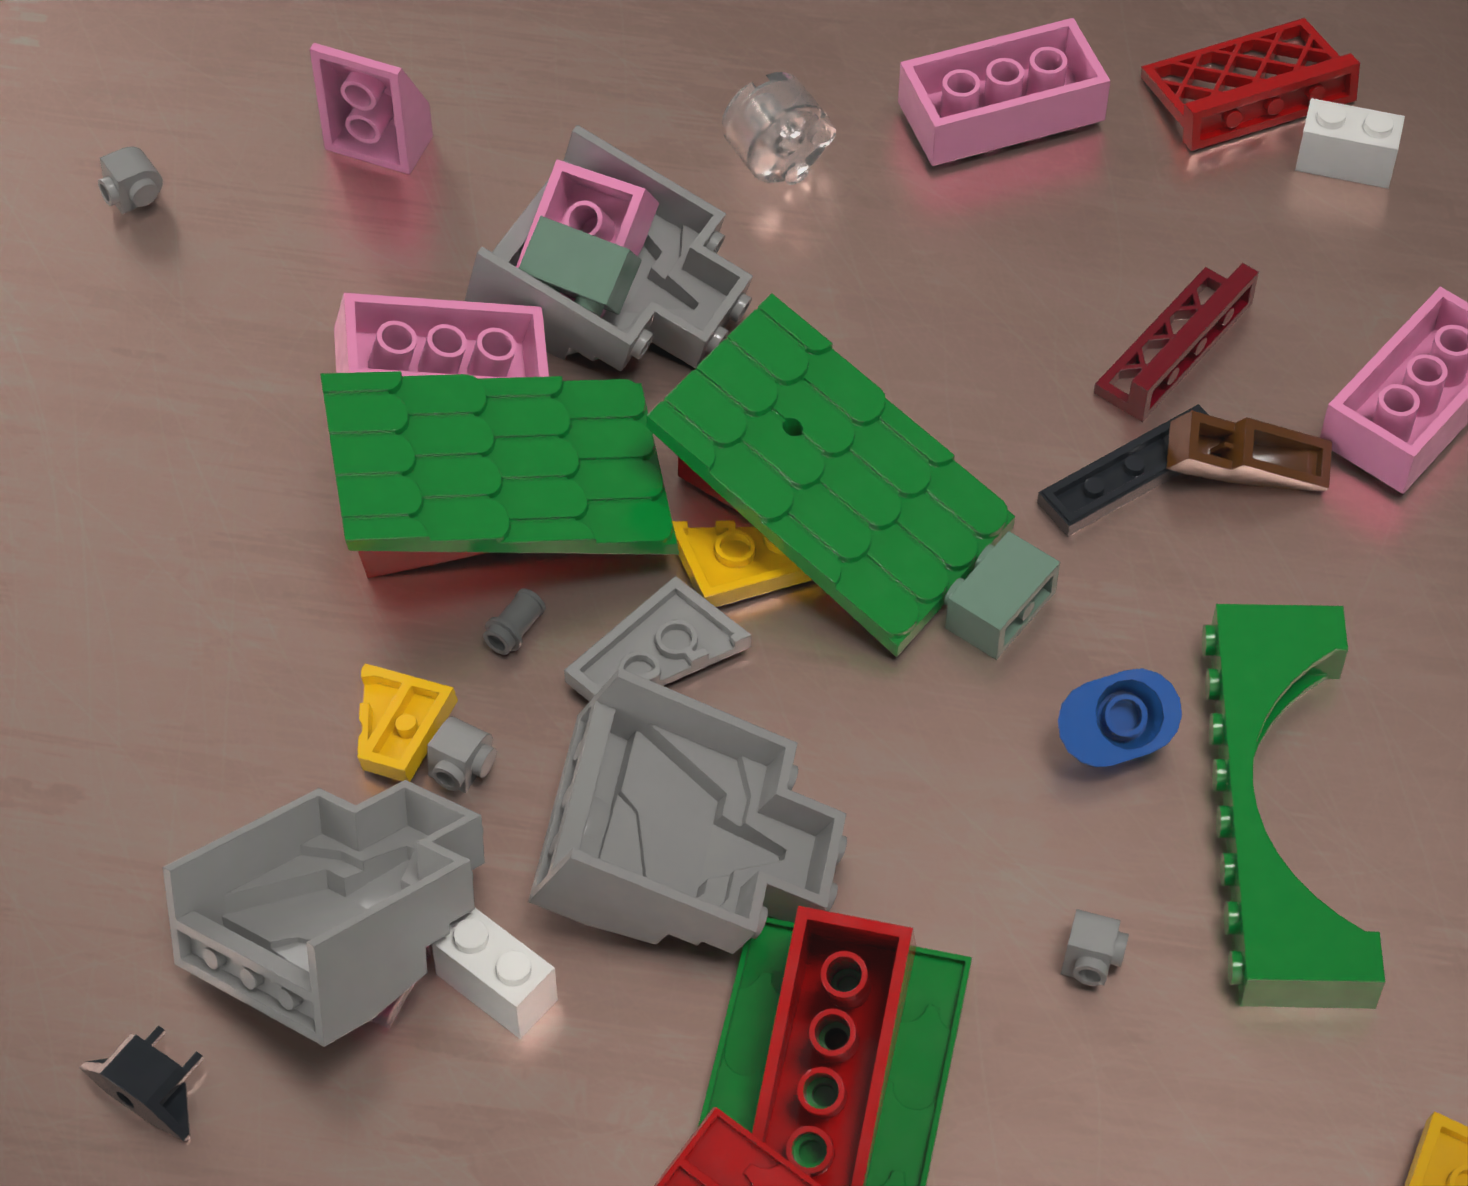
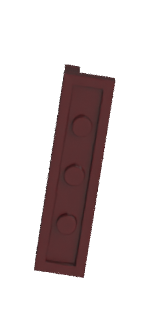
(1179, 350)

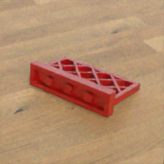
(1254, 100)

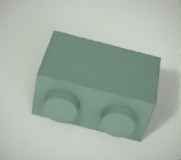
(580, 266)
(1001, 594)

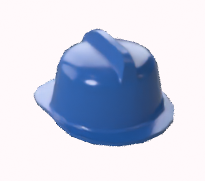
(1119, 717)

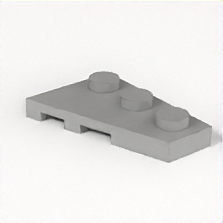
(660, 641)

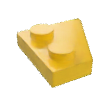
(399, 720)

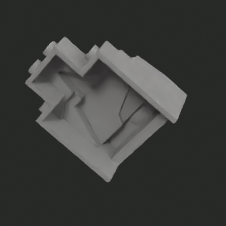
(678, 294)
(682, 823)
(325, 904)

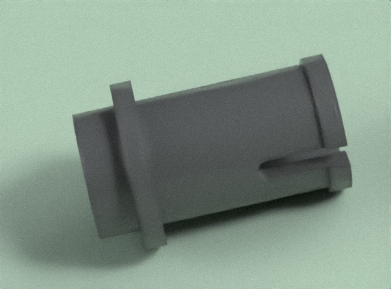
(506, 630)

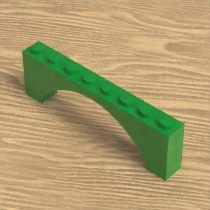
(1285, 938)

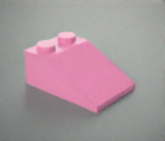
(370, 109)
(597, 207)

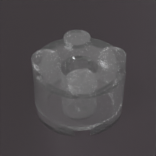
(777, 129)

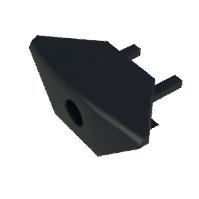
(147, 1082)

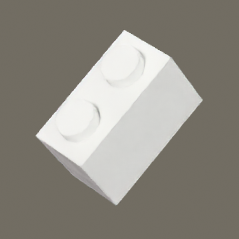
(1350, 143)
(496, 972)

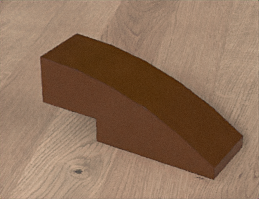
(1248, 453)

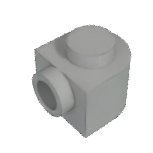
(129, 179)
(459, 754)
(1093, 947)

